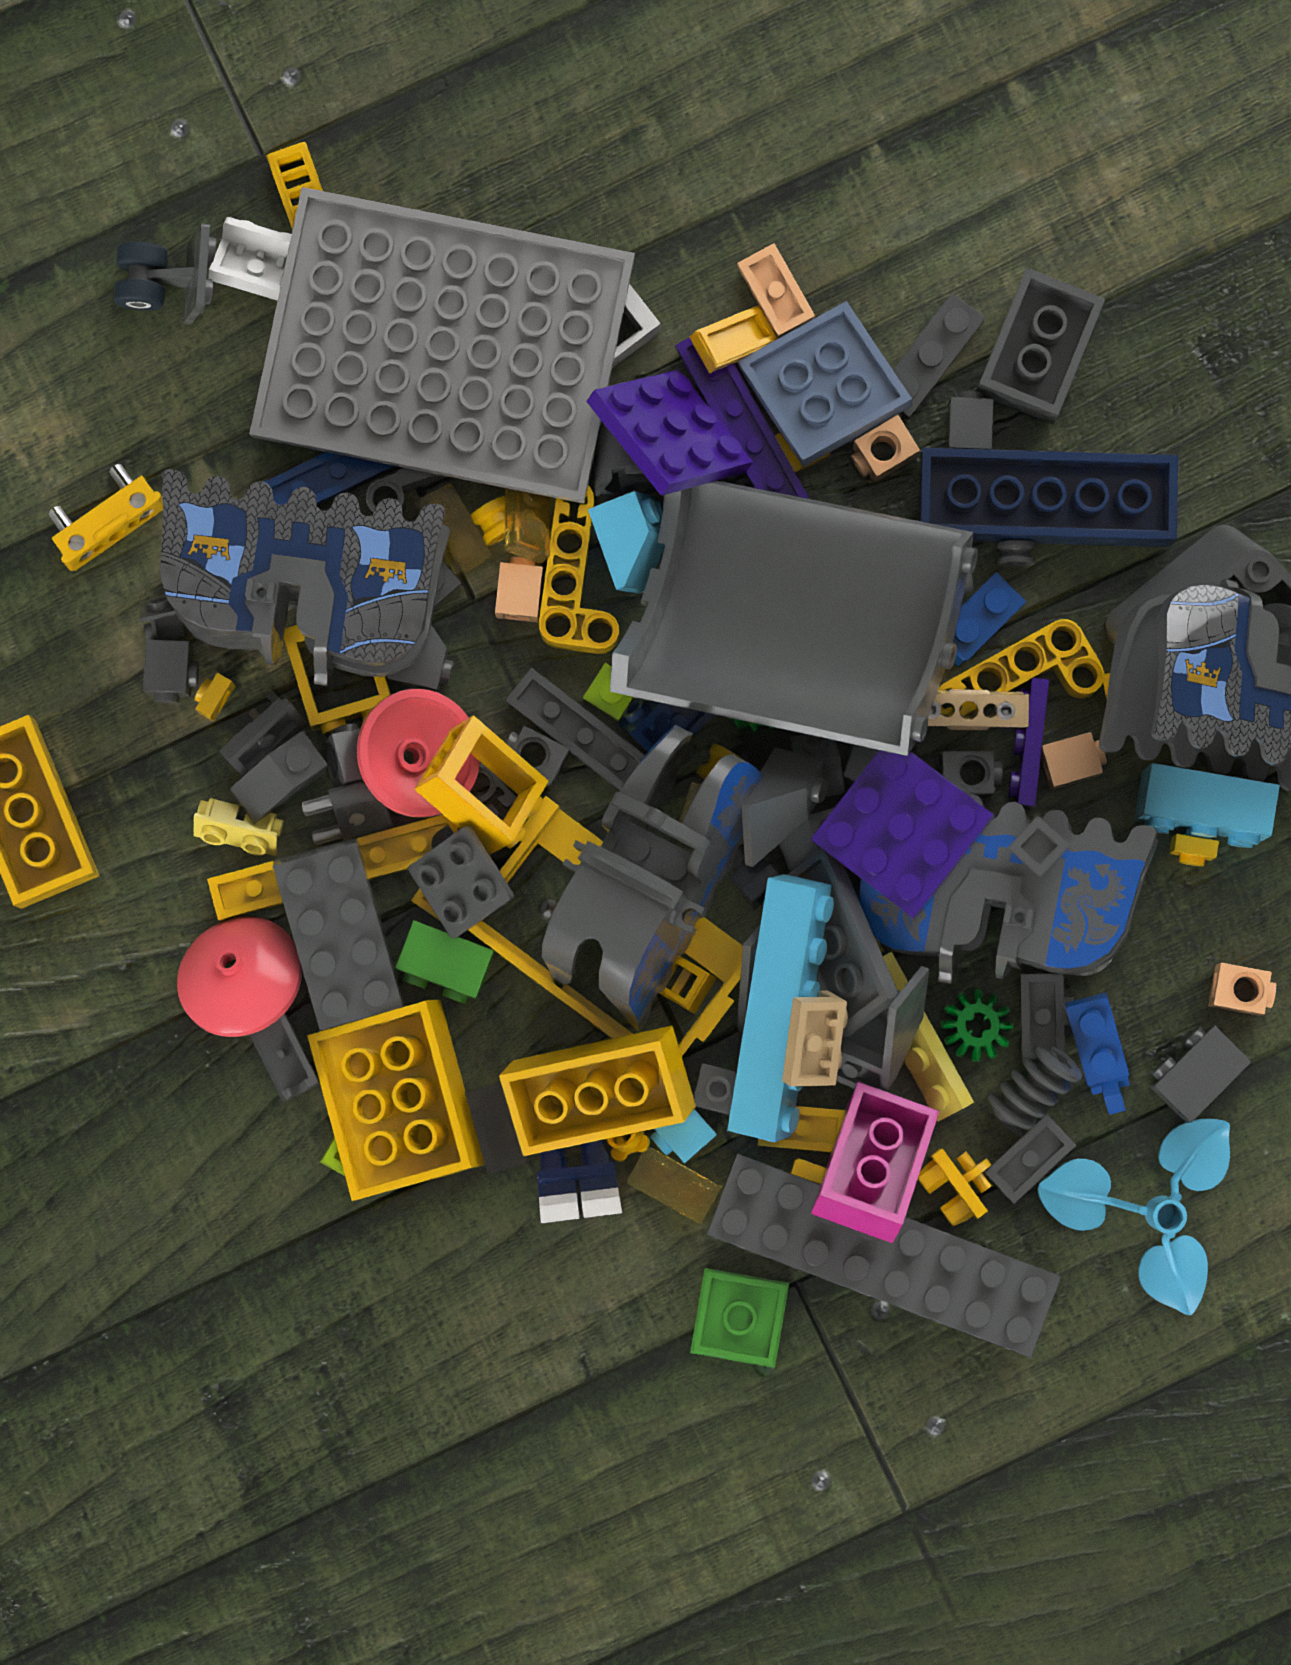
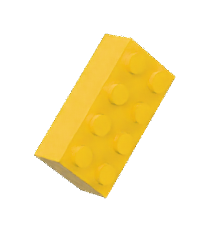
(38, 829)
(597, 1091)

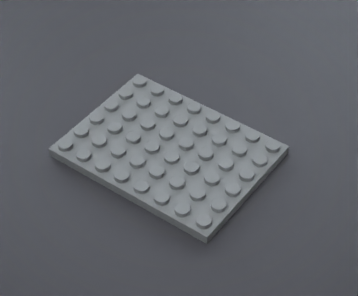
(441, 344)

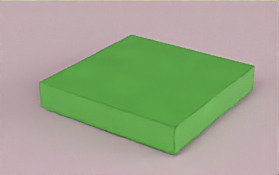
(739, 1317)

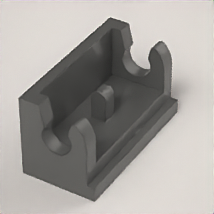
(285, 1058)

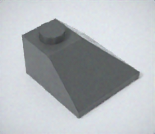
(780, 801)

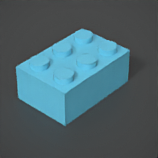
(1206, 804)

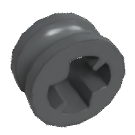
(1015, 553)

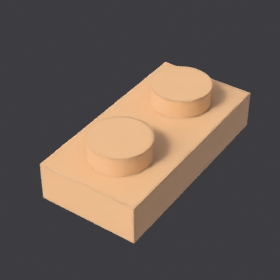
(775, 290)

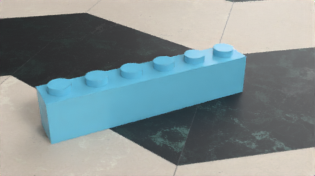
(784, 968)

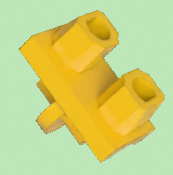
(943, 1170)

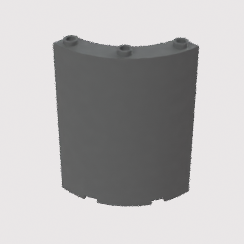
(798, 615)

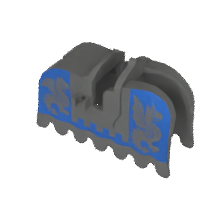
(641, 889)
(1054, 923)

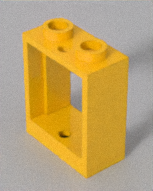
(332, 718)
(464, 809)

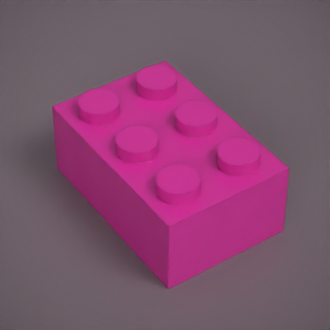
(875, 1162)

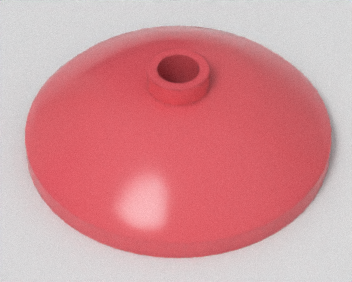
(411, 722)
(251, 991)

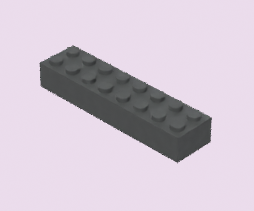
(917, 1272)

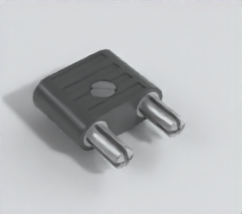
(355, 811)

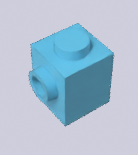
(684, 1137)

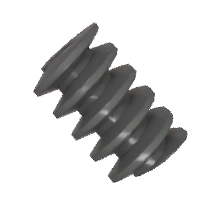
(1034, 1089)

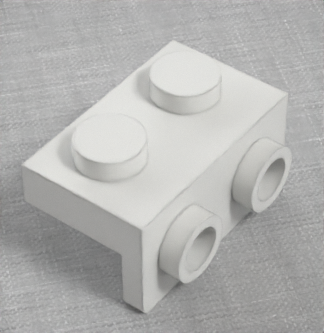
(250, 258)

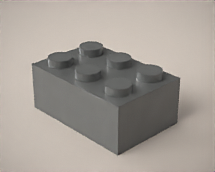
(1040, 346)

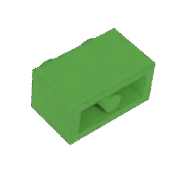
(444, 961)

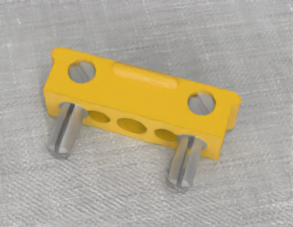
(107, 521)

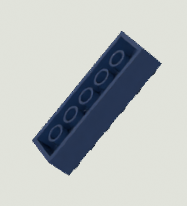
(1051, 496)

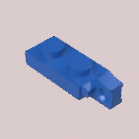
(984, 616)
(1099, 1048)

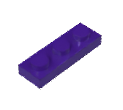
(1028, 745)

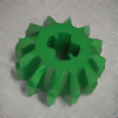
(985, 1036)

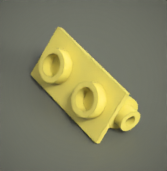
(218, 825)

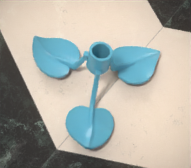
(1179, 1269)

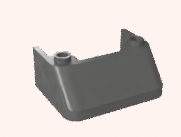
(1208, 561)
(876, 1049)

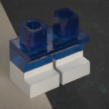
(596, 1180)

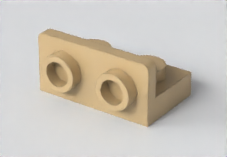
(815, 1040)

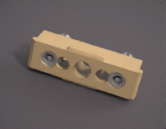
(1010, 709)

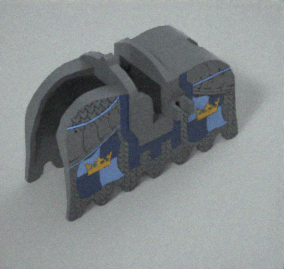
(357, 579)
(1204, 677)

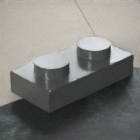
(1029, 1159)

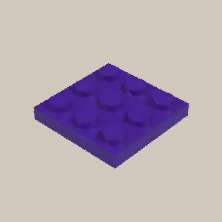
(669, 431)
(902, 829)

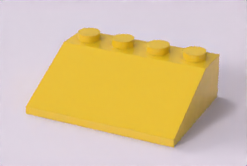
(395, 1099)

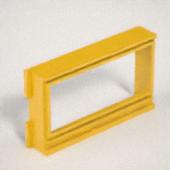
(708, 946)

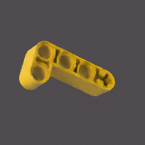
(574, 566)
(1046, 657)

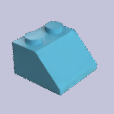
(629, 538)

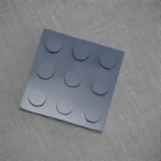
(824, 383)

